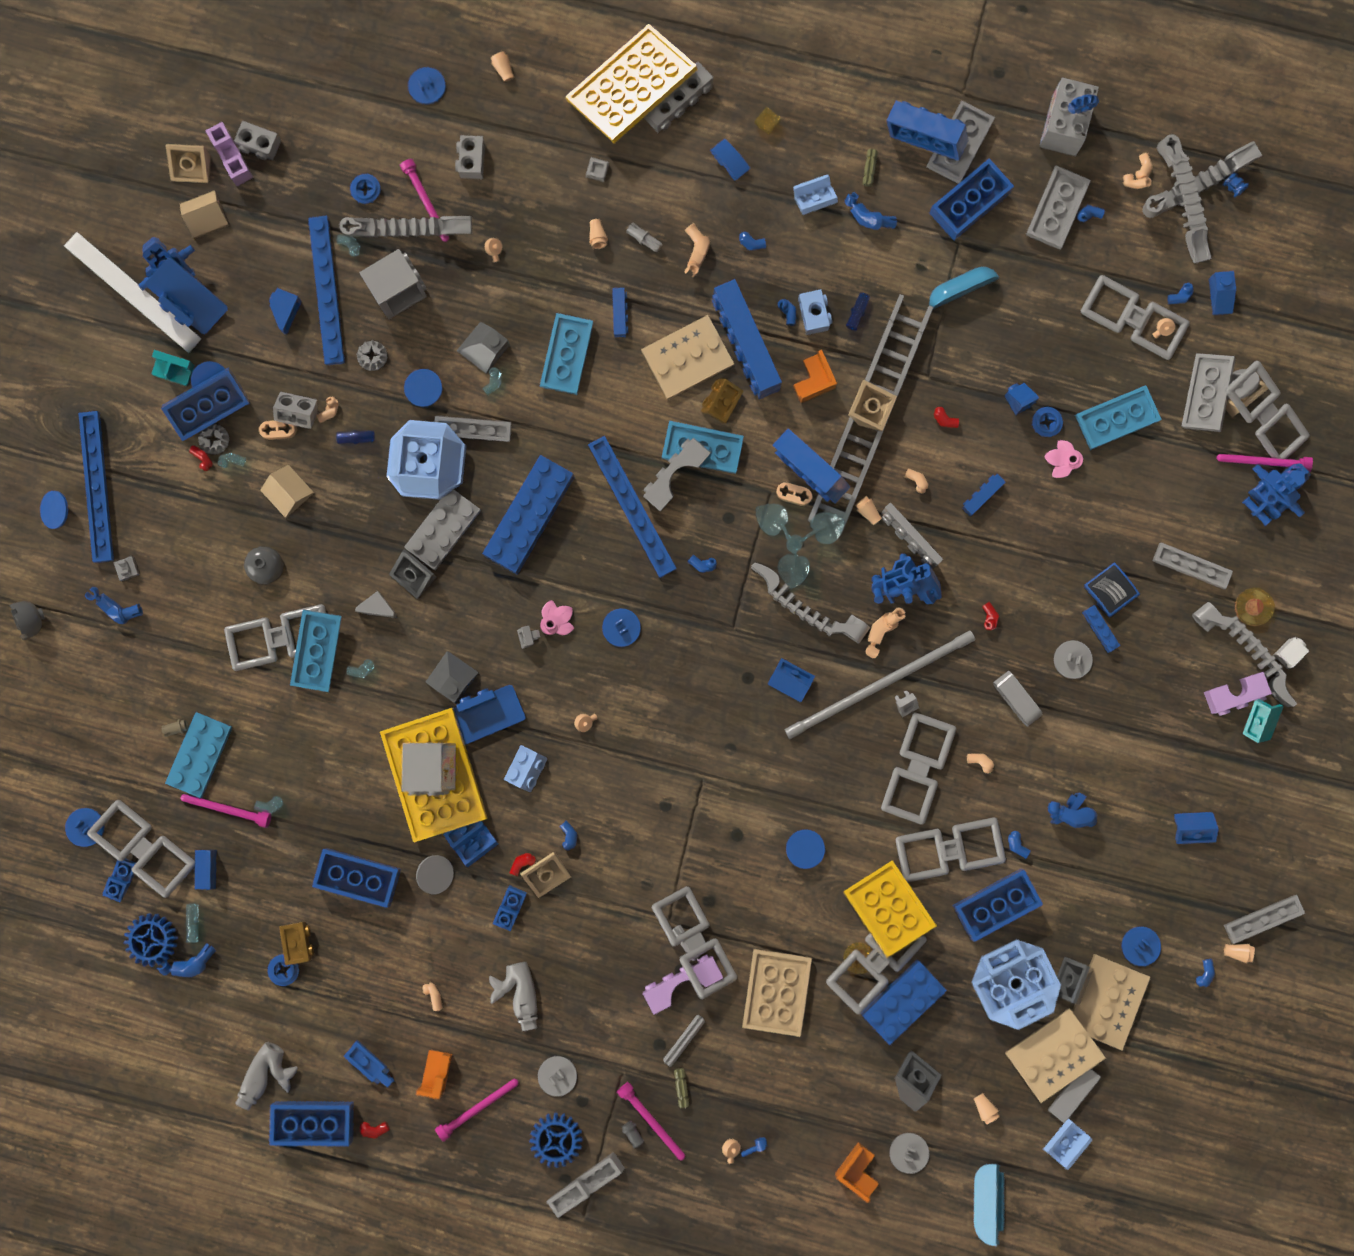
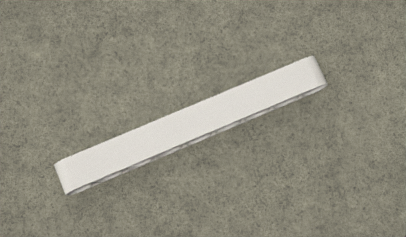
(130, 291)

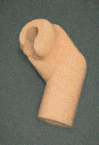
(1146, 166)
(1136, 184)
(331, 410)
(919, 478)
(986, 763)
(435, 995)

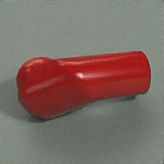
(200, 454)
(992, 616)

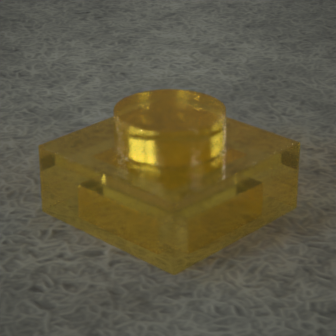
(767, 120)

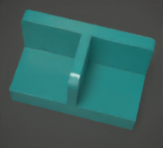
(172, 368)
(1262, 721)

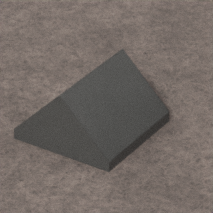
(412, 574)
(1073, 980)

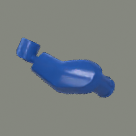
(869, 219)
(113, 609)
(1074, 818)
(188, 968)

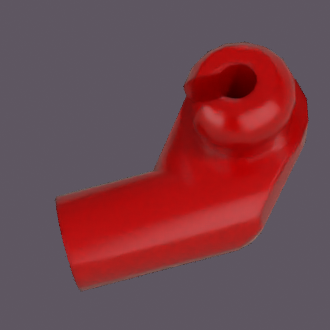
(943, 419)
(520, 861)
(373, 1132)

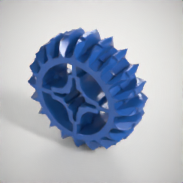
(148, 947)
(561, 1147)

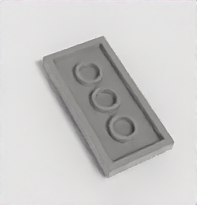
(977, 126)
(1058, 207)
(1207, 393)
(442, 529)
(906, 531)

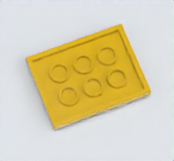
(889, 909)

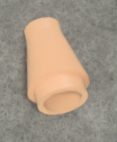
(502, 64)
(597, 234)
(868, 510)
(1240, 952)
(986, 1109)

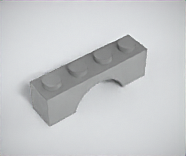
(692, 455)

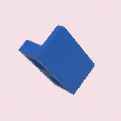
(791, 680)
(1196, 828)
(205, 869)

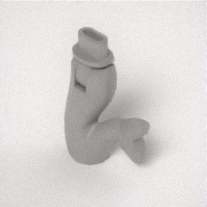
(525, 997)
(256, 1076)

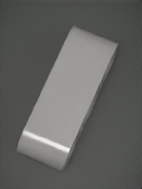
(1017, 698)

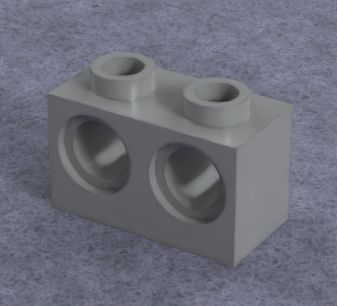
(259, 137)
(474, 157)
(295, 410)

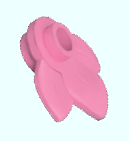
(1061, 459)
(558, 617)

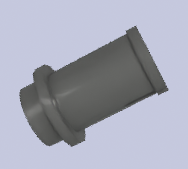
(632, 1134)

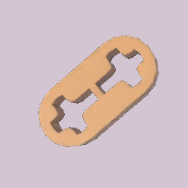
(278, 434)
(795, 489)

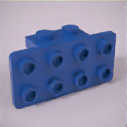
(185, 296)
(488, 713)

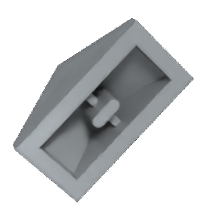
(376, 606)

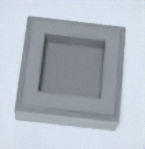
(597, 169)

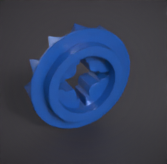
(1083, 103)
(359, 183)
(1052, 415)
(282, 979)

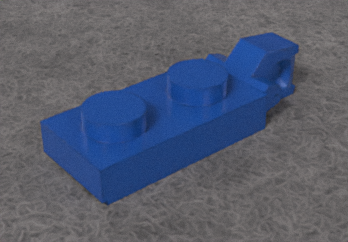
(368, 1064)

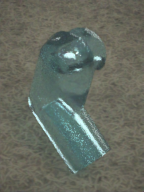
(351, 243)
(495, 381)
(231, 458)
(361, 672)
(270, 807)

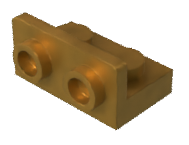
(721, 400)
(296, 943)

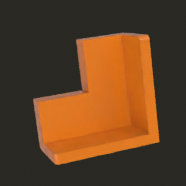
(820, 379)
(435, 1074)
(852, 1172)

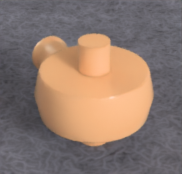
(493, 247)
(1164, 327)
(584, 722)
(731, 1149)

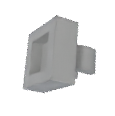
(126, 568)
(526, 636)
(907, 704)

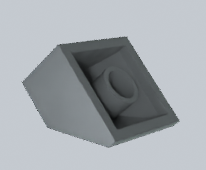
(484, 347)
(452, 677)
(916, 1081)

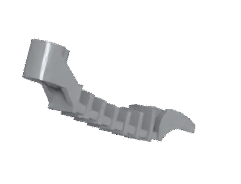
(1223, 169)
(373, 228)
(1197, 236)
(1209, 616)
(853, 628)

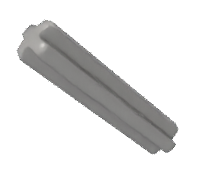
(684, 1040)

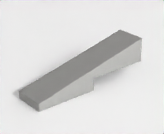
(586, 1184)

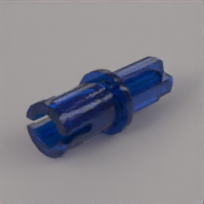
(857, 311)
(355, 437)

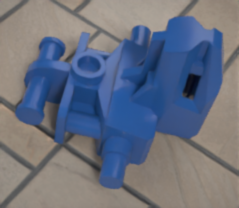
(156, 253)
(1277, 492)
(907, 580)

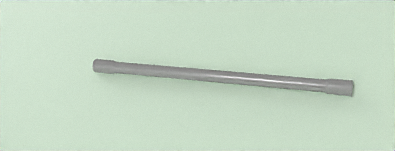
(801, 726)

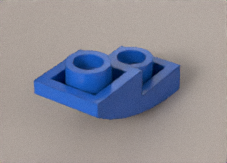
(730, 158)
(1073, 803)
(120, 880)
(509, 908)

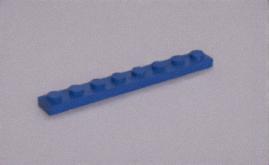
(326, 290)
(96, 487)
(632, 507)

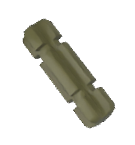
(870, 167)
(681, 1087)

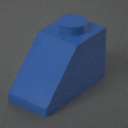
(1222, 292)
(284, 308)
(1020, 397)

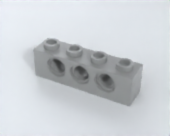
(660, 120)

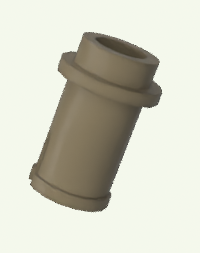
(174, 728)

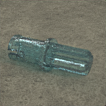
(192, 923)

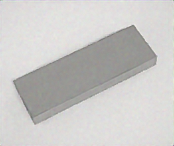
(1073, 1095)

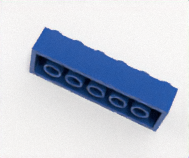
(747, 339)
(528, 514)

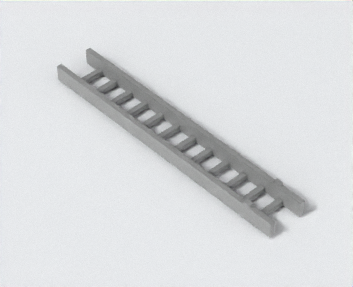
(873, 446)

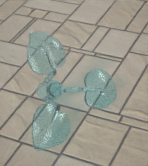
(795, 568)

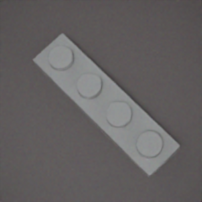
(478, 428)
(1192, 566)
(1264, 919)

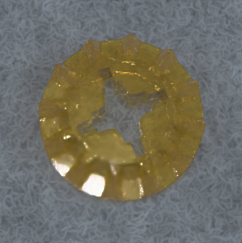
(859, 969)

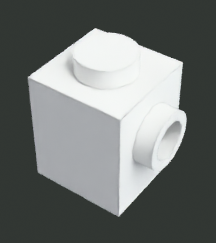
(1291, 652)

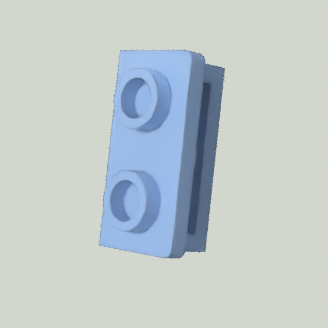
(814, 194)
(525, 769)
(1068, 1144)

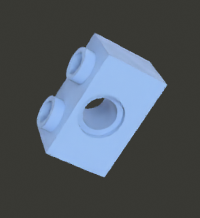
(814, 323)

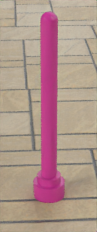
(409, 168)
(1307, 462)
(262, 819)
(627, 1092)
(444, 1131)

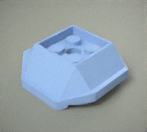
(443, 466)
(1034, 995)

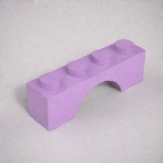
(659, 995)

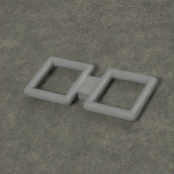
(1135, 317)
(1266, 411)
(274, 637)
(918, 768)
(141, 848)
(950, 849)
(694, 942)
(874, 963)

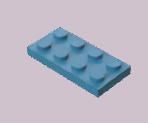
(566, 354)
(1118, 417)
(724, 446)
(316, 650)
(198, 755)

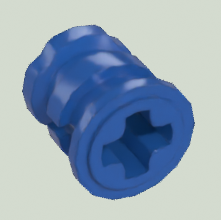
(1235, 184)

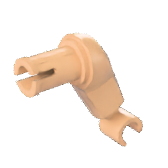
(700, 249)
(884, 624)

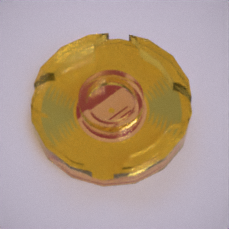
(1254, 606)

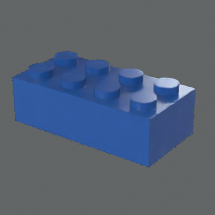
(927, 130)
(971, 199)
(205, 404)
(810, 467)
(356, 877)
(997, 905)
(903, 1001)
(311, 1123)

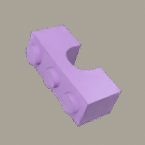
(229, 154)
(1253, 688)

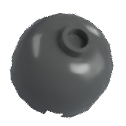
(263, 565)
(27, 618)

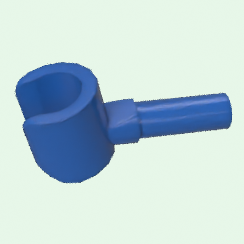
(760, 1146)

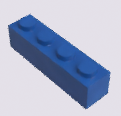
(619, 315)
(983, 495)
(1101, 629)

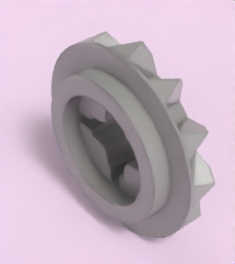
(378, 361)
(219, 445)

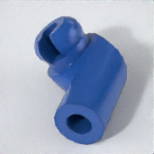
(1089, 211)
(751, 244)
(1183, 296)
(789, 310)
(703, 566)
(571, 836)
(1015, 844)
(1208, 975)

